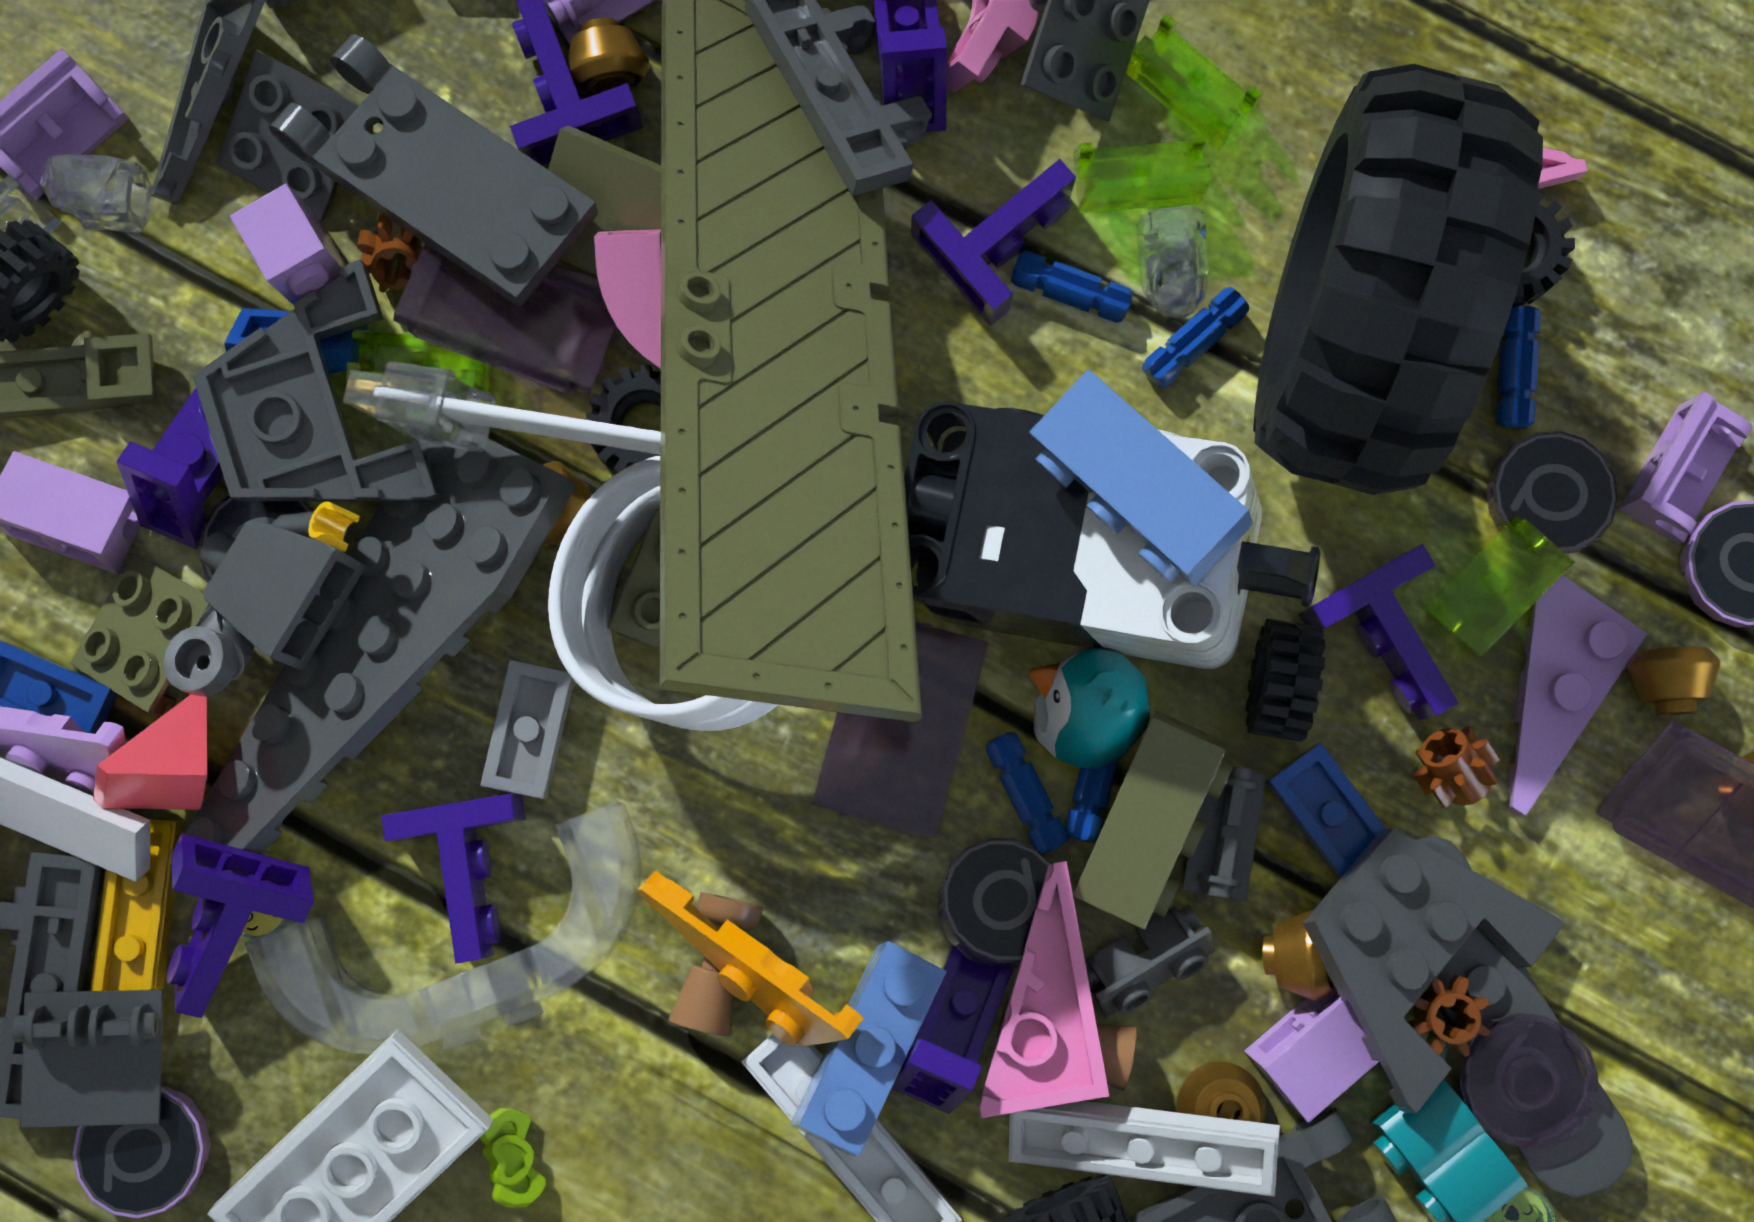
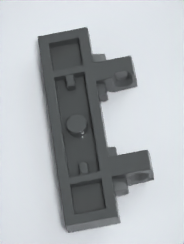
(814, 58)
(53, 945)

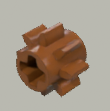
(379, 254)
(1456, 766)
(1467, 1017)

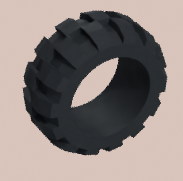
(1398, 279)

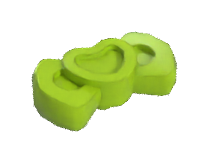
(511, 1159)

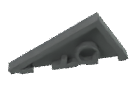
(205, 87)

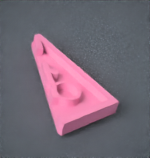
(1049, 1030)

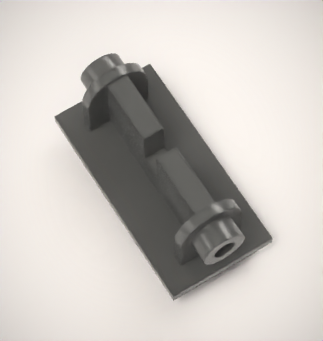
(1227, 846)
(1171, 953)

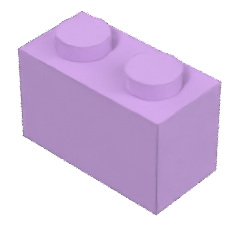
(289, 243)

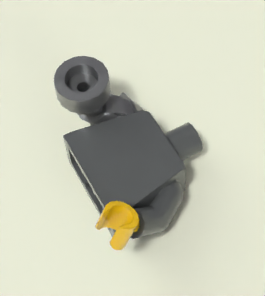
(268, 591)

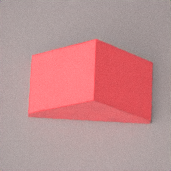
(159, 765)

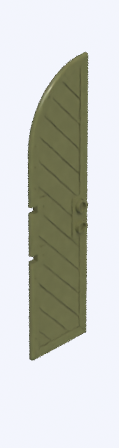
(774, 372)

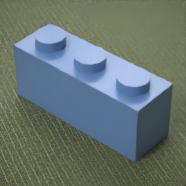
(1139, 480)
(861, 1070)

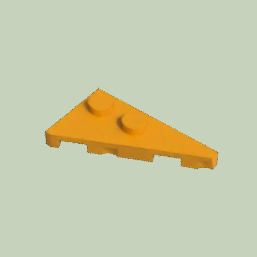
(752, 970)

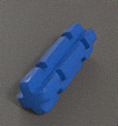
(1071, 286)
(1195, 337)
(1519, 368)
(1026, 793)
(1091, 795)

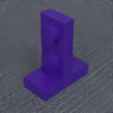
(913, 55)
(600, 115)
(994, 240)
(174, 477)
(1389, 632)
(463, 863)
(228, 889)
(949, 1043)

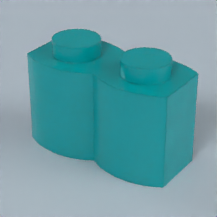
(1449, 1157)

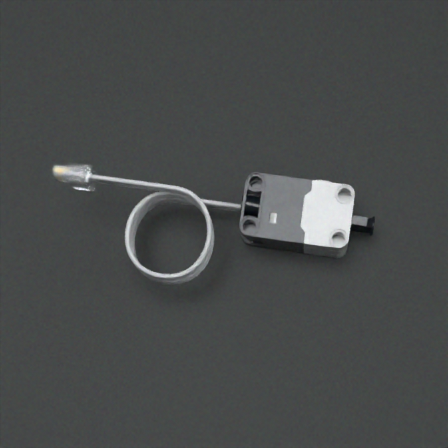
(984, 519)

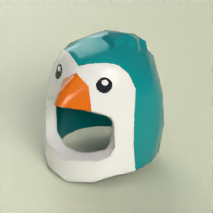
(1093, 707)

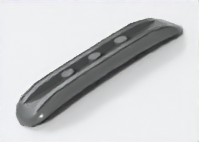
(1603, 1146)

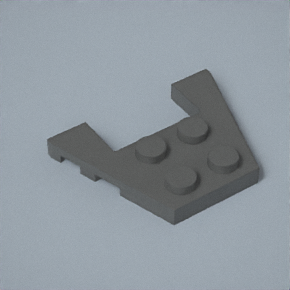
(281, 416)
(1395, 929)

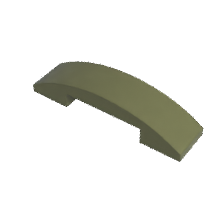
(77, 378)

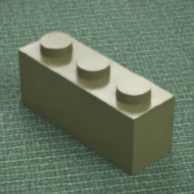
(1154, 821)

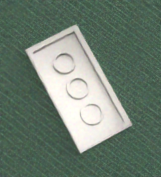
(362, 1146)

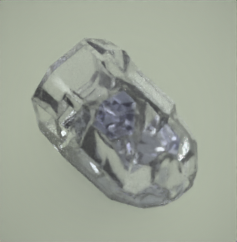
(99, 191)
(1173, 259)

